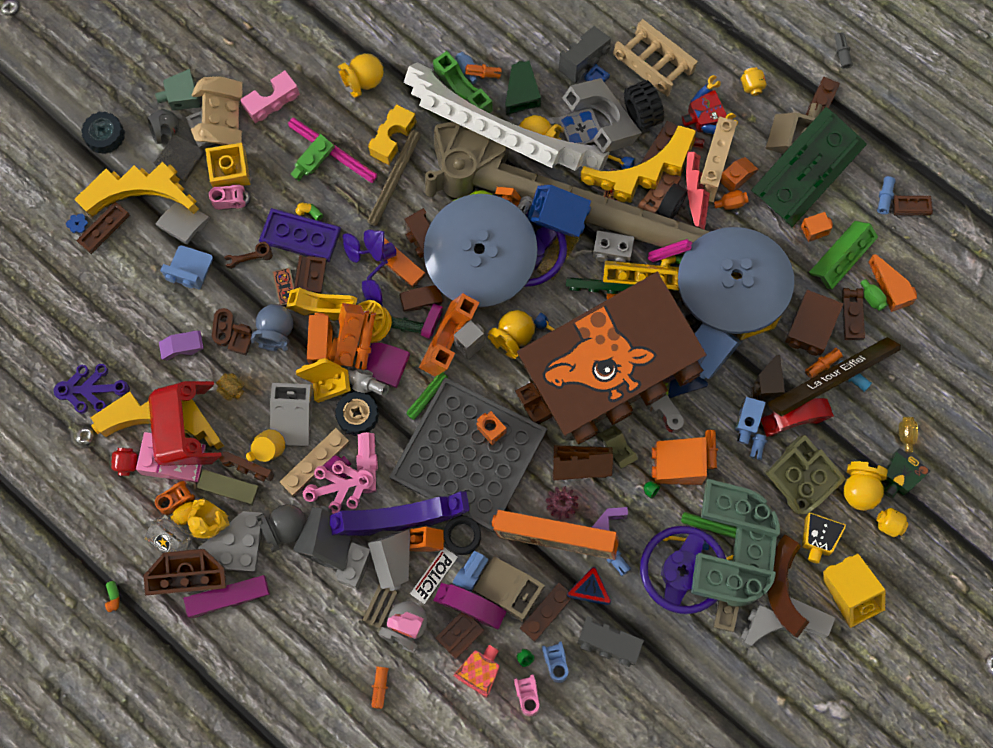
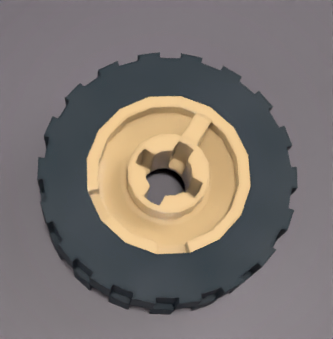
(360, 423)

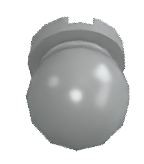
(392, 636)

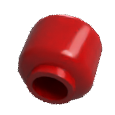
(124, 461)

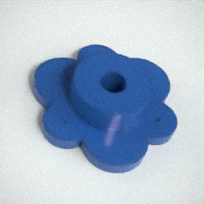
(74, 220)

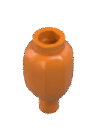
(732, 200)

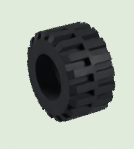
(644, 105)

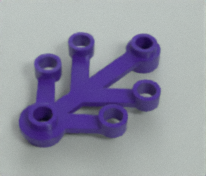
(88, 388)

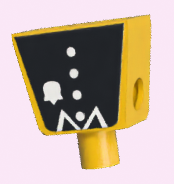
(820, 536)

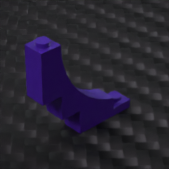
(399, 517)

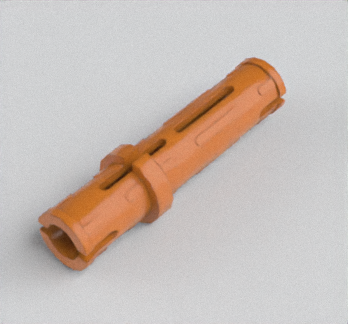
(364, 348)

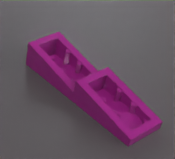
(232, 595)

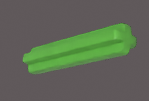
(426, 396)
(716, 527)

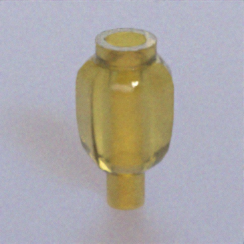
(908, 433)

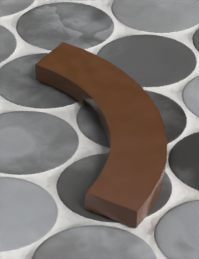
(779, 591)

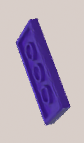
(300, 234)

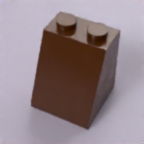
(813, 323)

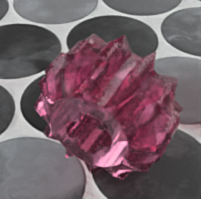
(554, 501)

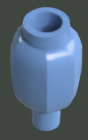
(463, 60)

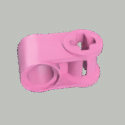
(230, 197)
(527, 693)

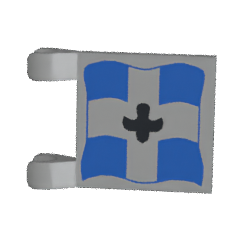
(578, 126)

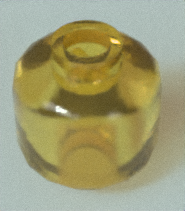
(230, 386)

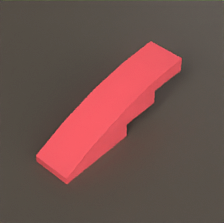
(697, 196)

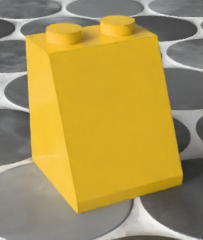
(855, 590)

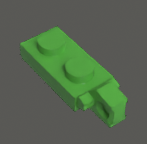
(312, 157)

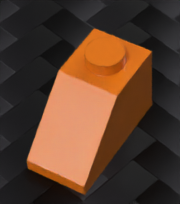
(738, 174)
(426, 539)

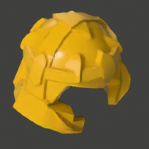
(206, 519)

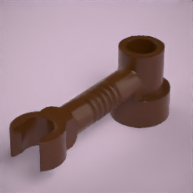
(262, 250)

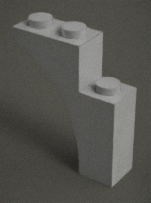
(764, 622)

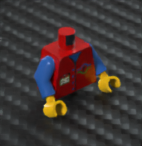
(706, 109)

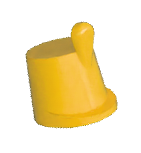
(266, 446)

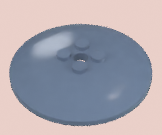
(507, 257)
(732, 303)

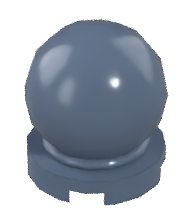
(273, 327)

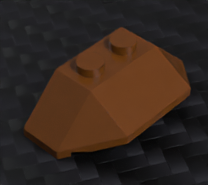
(184, 573)

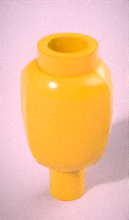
(181, 514)

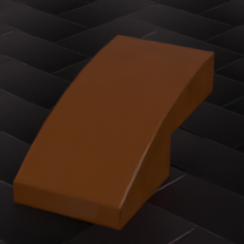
(420, 297)
(533, 403)

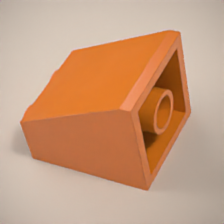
(680, 461)

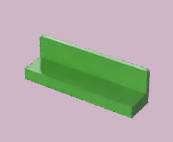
(844, 253)

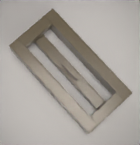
(366, 617)

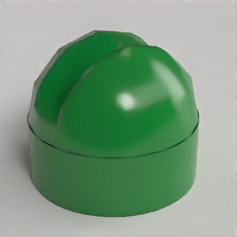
(651, 489)
(525, 657)

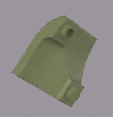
(805, 475)

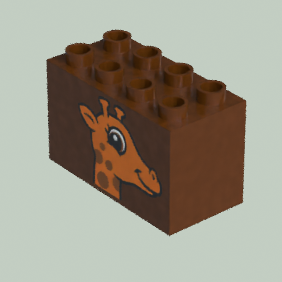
(613, 358)

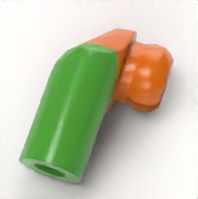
(113, 594)

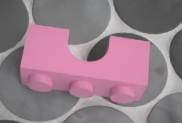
(260, 107)

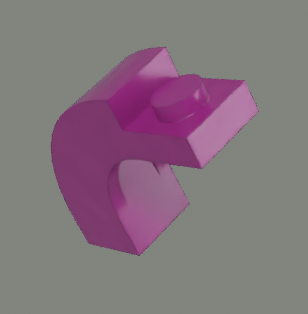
(470, 604)

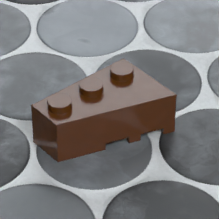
(417, 228)
(581, 462)

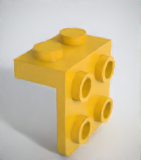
(327, 379)

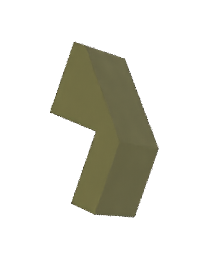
(622, 453)

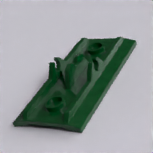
(809, 166)

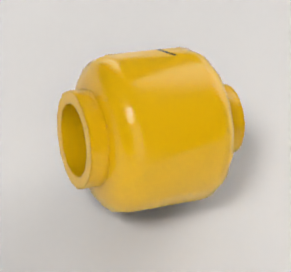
(753, 81)
(892, 522)

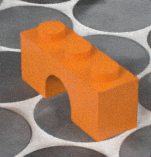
(345, 346)

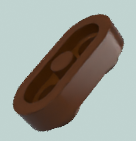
(222, 328)

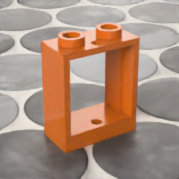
(319, 337)

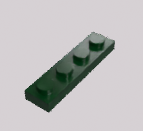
(595, 285)

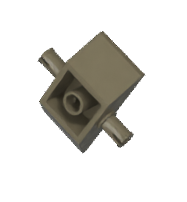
(789, 127)

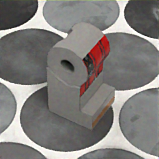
(669, 413)

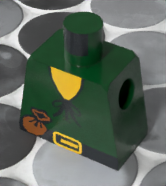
(903, 473)

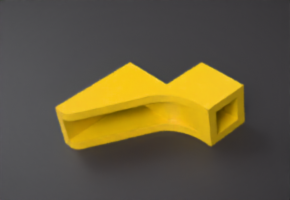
(308, 302)

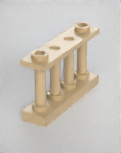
(664, 46)
(717, 156)

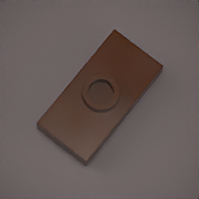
(912, 205)

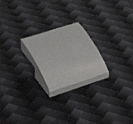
(182, 222)

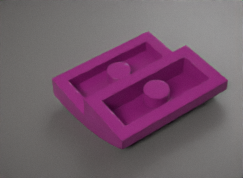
(387, 363)

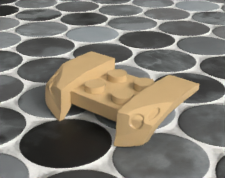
(219, 110)

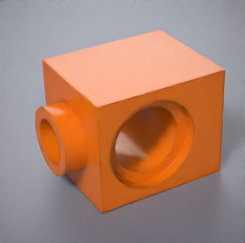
(816, 226)
(493, 435)

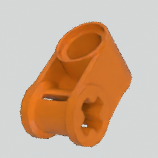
(175, 497)

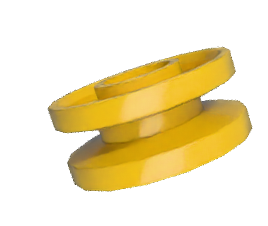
(382, 319)

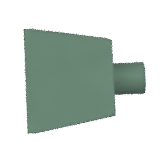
(179, 91)

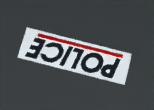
(433, 575)

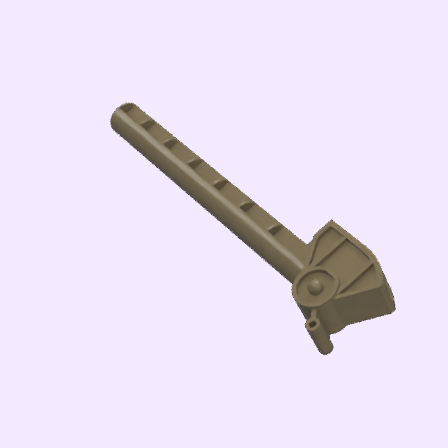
(475, 160)

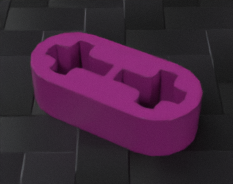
(432, 321)

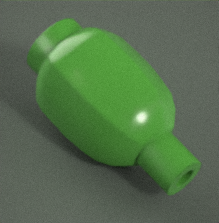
(874, 295)

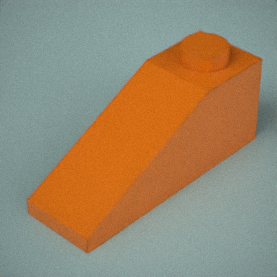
(893, 284)

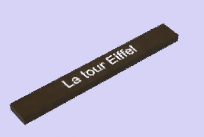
(834, 376)

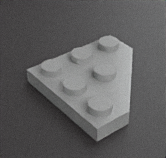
(237, 544)

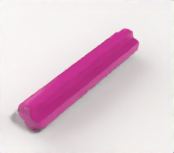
(669, 250)

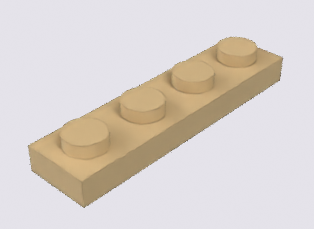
(304, 470)

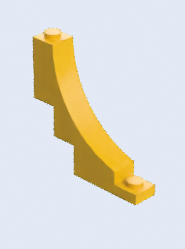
(128, 412)

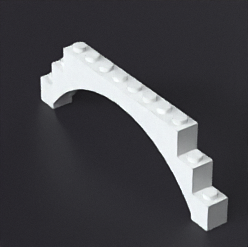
(542, 148)

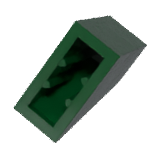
(522, 89)

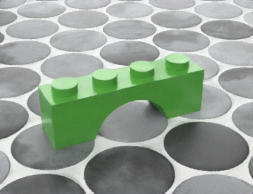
(450, 73)

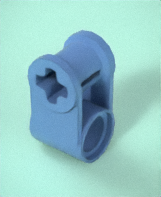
(554, 659)

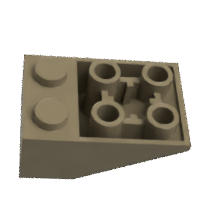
(509, 588)

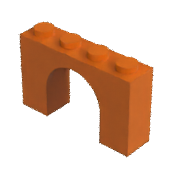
(439, 354)

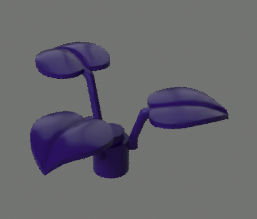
(375, 244)

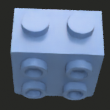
(188, 267)

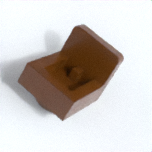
(240, 339)

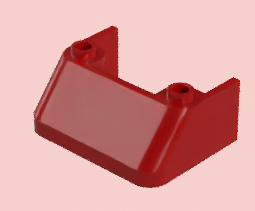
(167, 425)

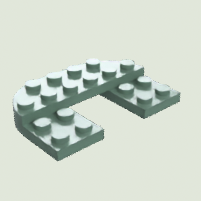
(752, 566)

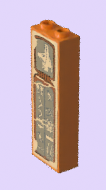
(556, 534)

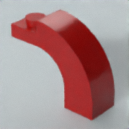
(811, 412)

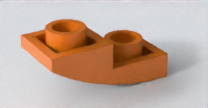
(509, 194)

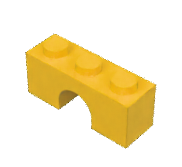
(398, 121)

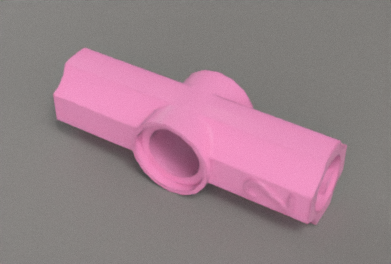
(367, 458)

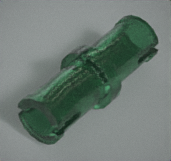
(406, 325)

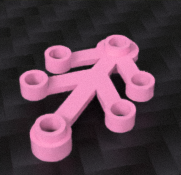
(340, 485)

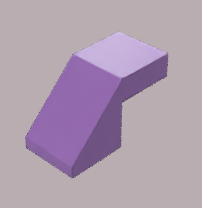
(182, 343)
(610, 514)

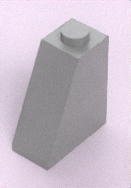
(391, 559)

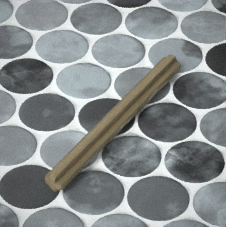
(394, 177)

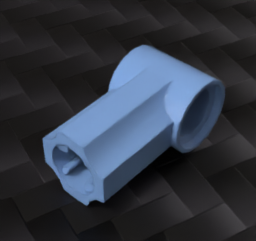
(468, 576)

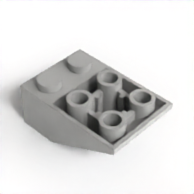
(292, 412)

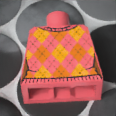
(479, 671)

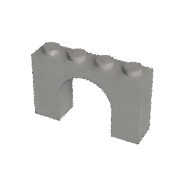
(598, 96)

